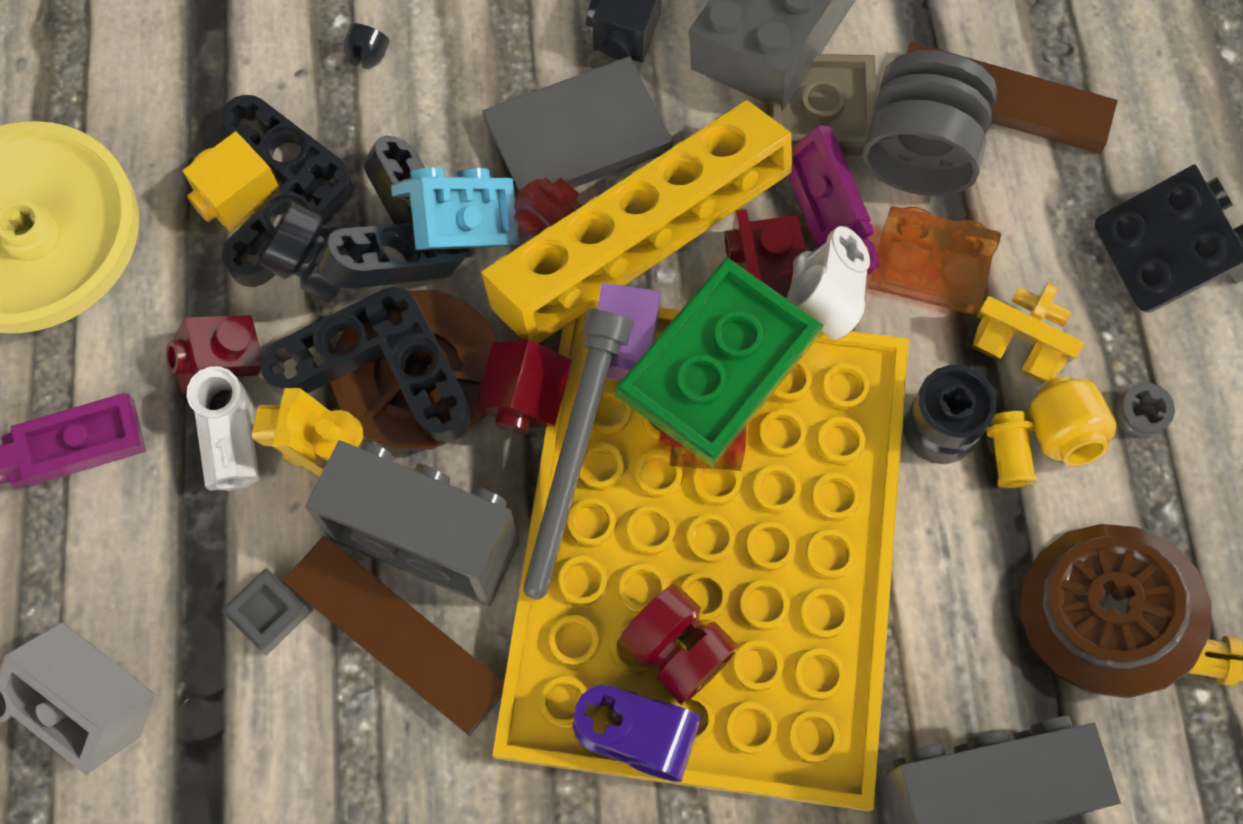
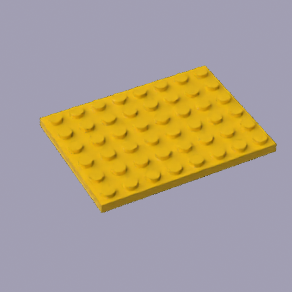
(775, 554)

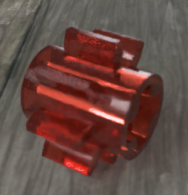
(543, 205)

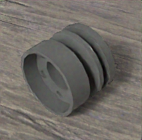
(930, 123)

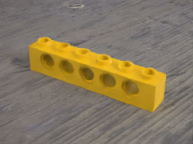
(638, 221)

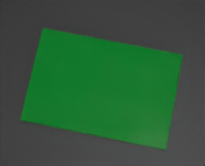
(719, 361)

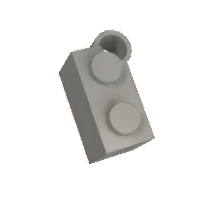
(73, 697)

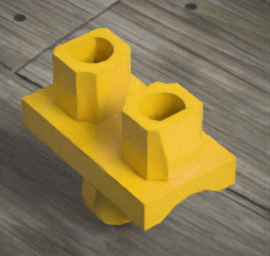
(1050, 346)
(304, 429)

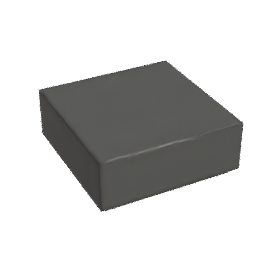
(265, 611)

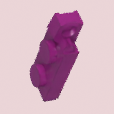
(828, 190)
(71, 441)

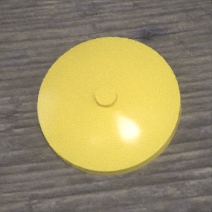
(62, 224)

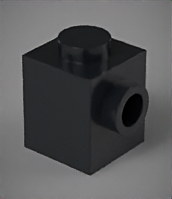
(623, 26)

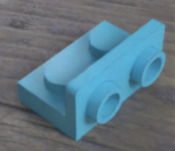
(460, 209)

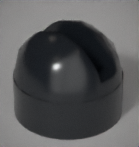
(365, 45)

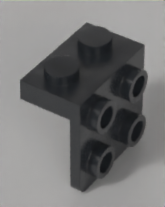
(1173, 239)

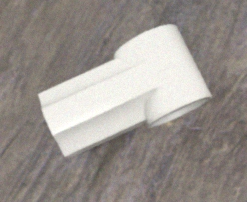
(224, 433)

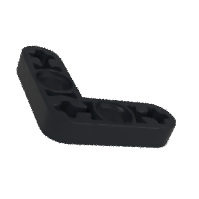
(385, 165)
(296, 175)
(391, 341)

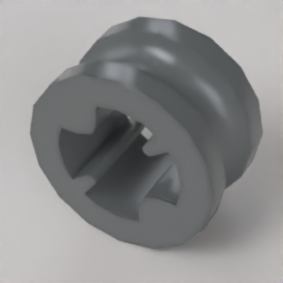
(1149, 395)

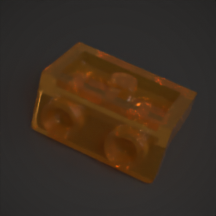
(934, 259)

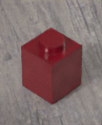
(523, 385)

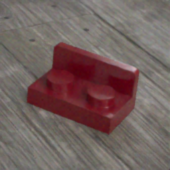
(765, 248)

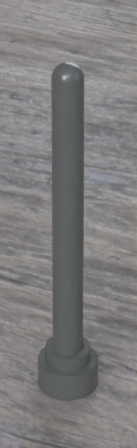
(604, 337)

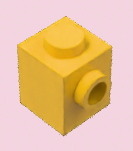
(229, 182)

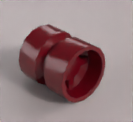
(659, 630)

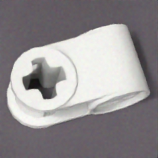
(832, 282)

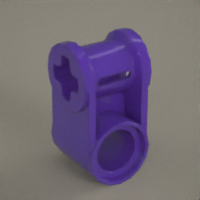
(651, 734)

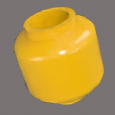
(1072, 421)

